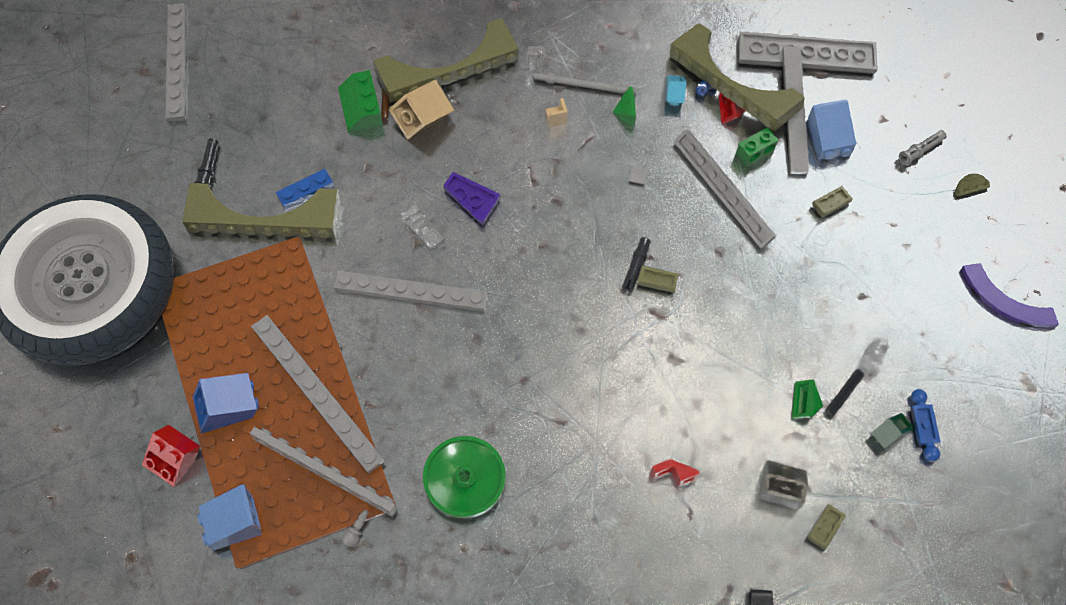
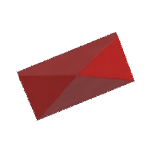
(729, 109)

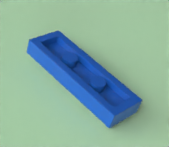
(304, 188)

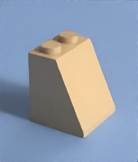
(421, 109)

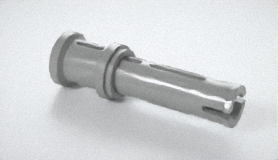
(917, 150)

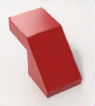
(682, 473)

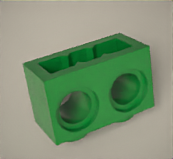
(756, 147)

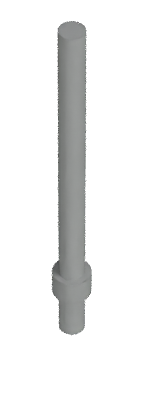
(551, 79)

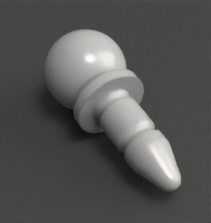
(351, 537)

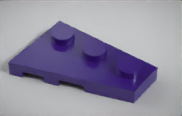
(472, 196)

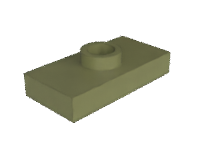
(832, 201)
(658, 279)
(826, 526)

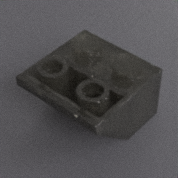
(784, 485)

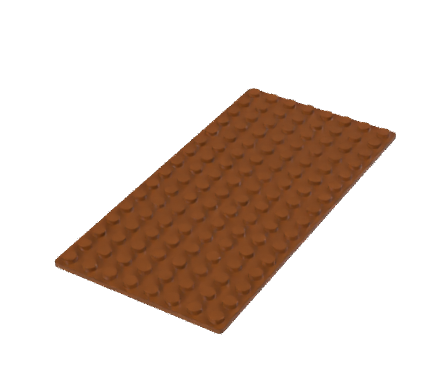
(213, 337)

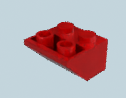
(170, 454)

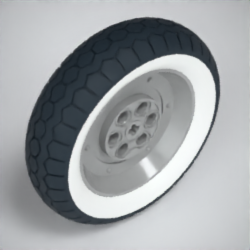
(40, 277)

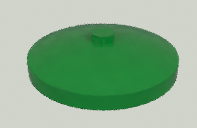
(464, 477)

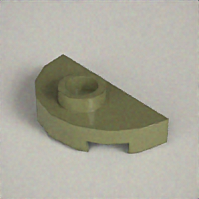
(971, 183)

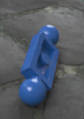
(925, 425)

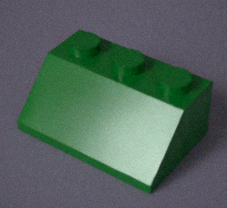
(359, 102)

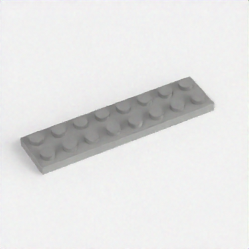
(815, 51)

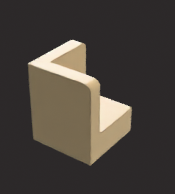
(557, 115)

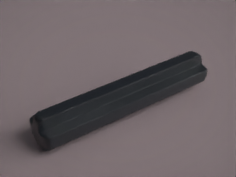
(845, 392)

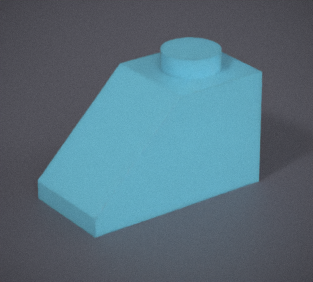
(675, 89)

